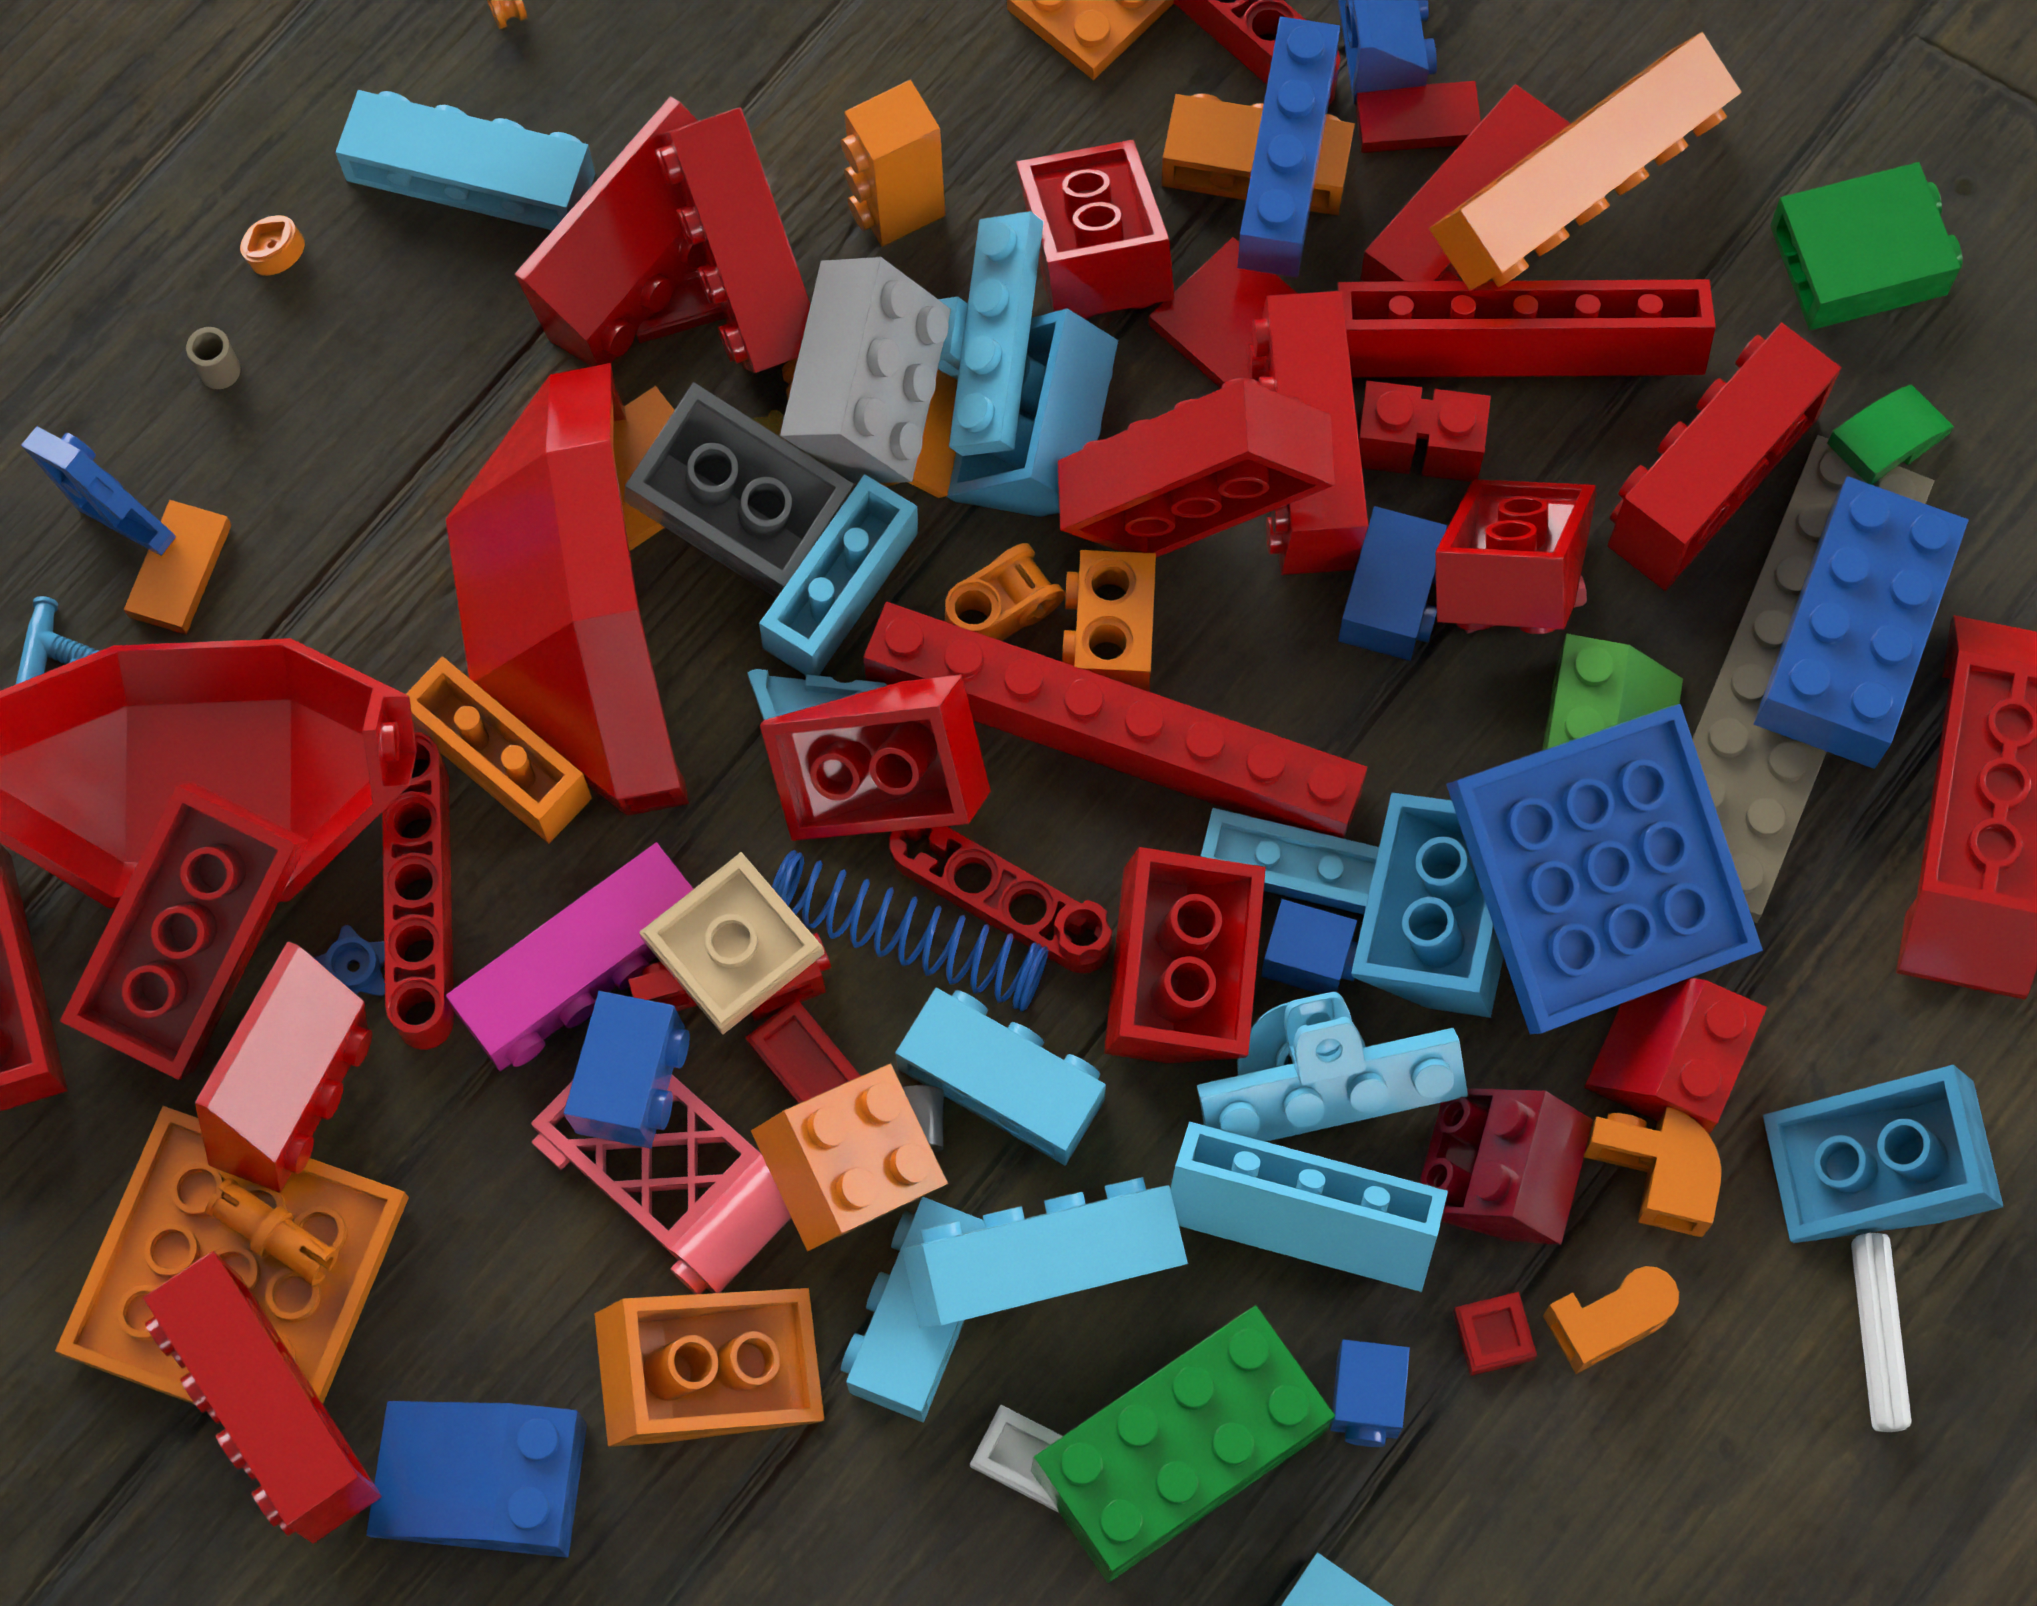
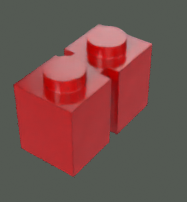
(1451, 422)

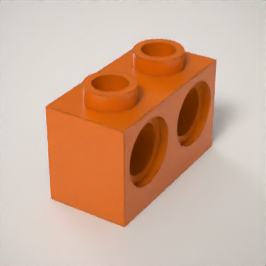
(1120, 621)

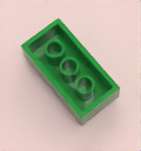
(1181, 1443)

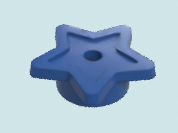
(355, 949)

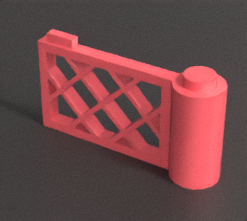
(721, 1227)

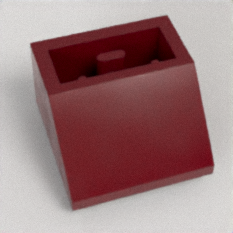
(1508, 1162)

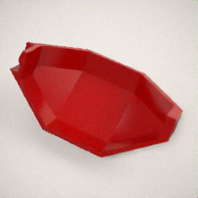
(555, 596)
(251, 720)

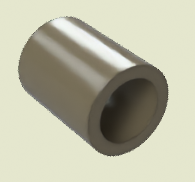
(212, 343)

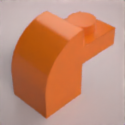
(1679, 1166)

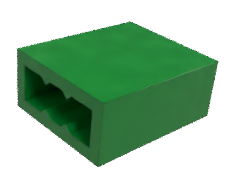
(1866, 245)

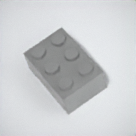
(866, 370)

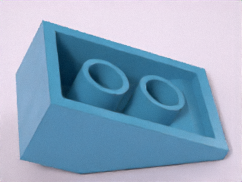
(1883, 1157)

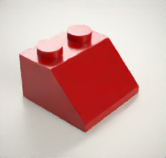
(1677, 1050)

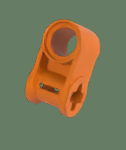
(1008, 592)

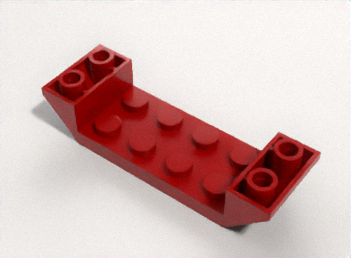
(1980, 849)

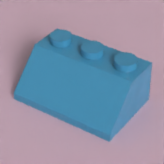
(1058, 414)
(1426, 914)

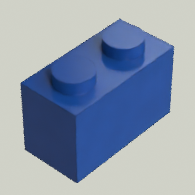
(1392, 585)
(627, 1070)

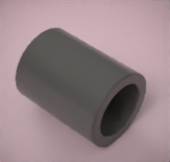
(929, 1109)

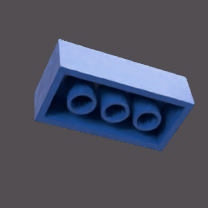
(1861, 622)

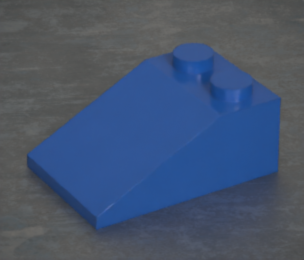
(479, 1476)

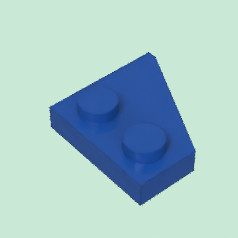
(94, 490)

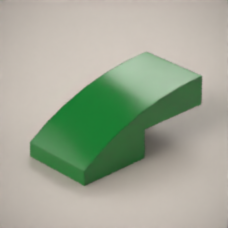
(1889, 433)

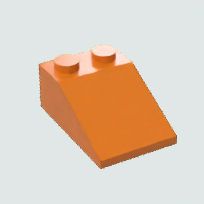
(707, 1365)

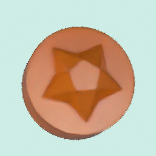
(272, 245)

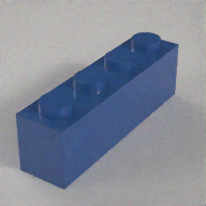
(1288, 147)

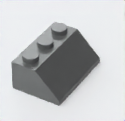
(736, 490)

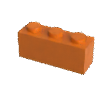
(1214, 149)
(894, 164)
(497, 750)

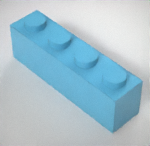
(463, 160)
(1306, 1206)
(1043, 1255)

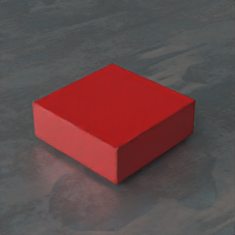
(1494, 1333)

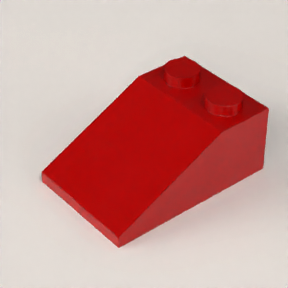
(1100, 230)
(1514, 555)
(879, 761)

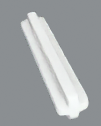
(1881, 1332)

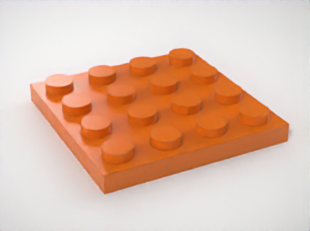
(166, 1230)

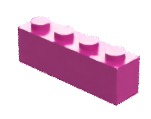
(564, 963)

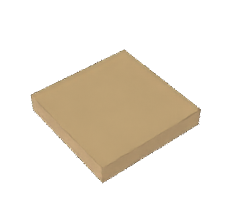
(732, 943)

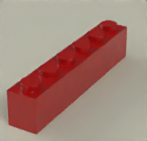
(1528, 328)

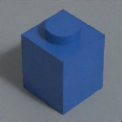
(1310, 948)
(1370, 1392)

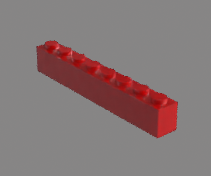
(1121, 725)

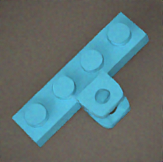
(991, 334)
(1334, 1077)

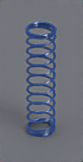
(1024, 982)

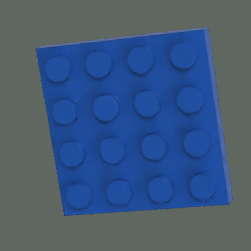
(1604, 868)

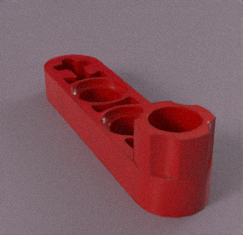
(1005, 886)

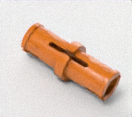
(271, 1231)

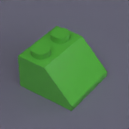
(1604, 686)

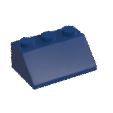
(1386, 44)

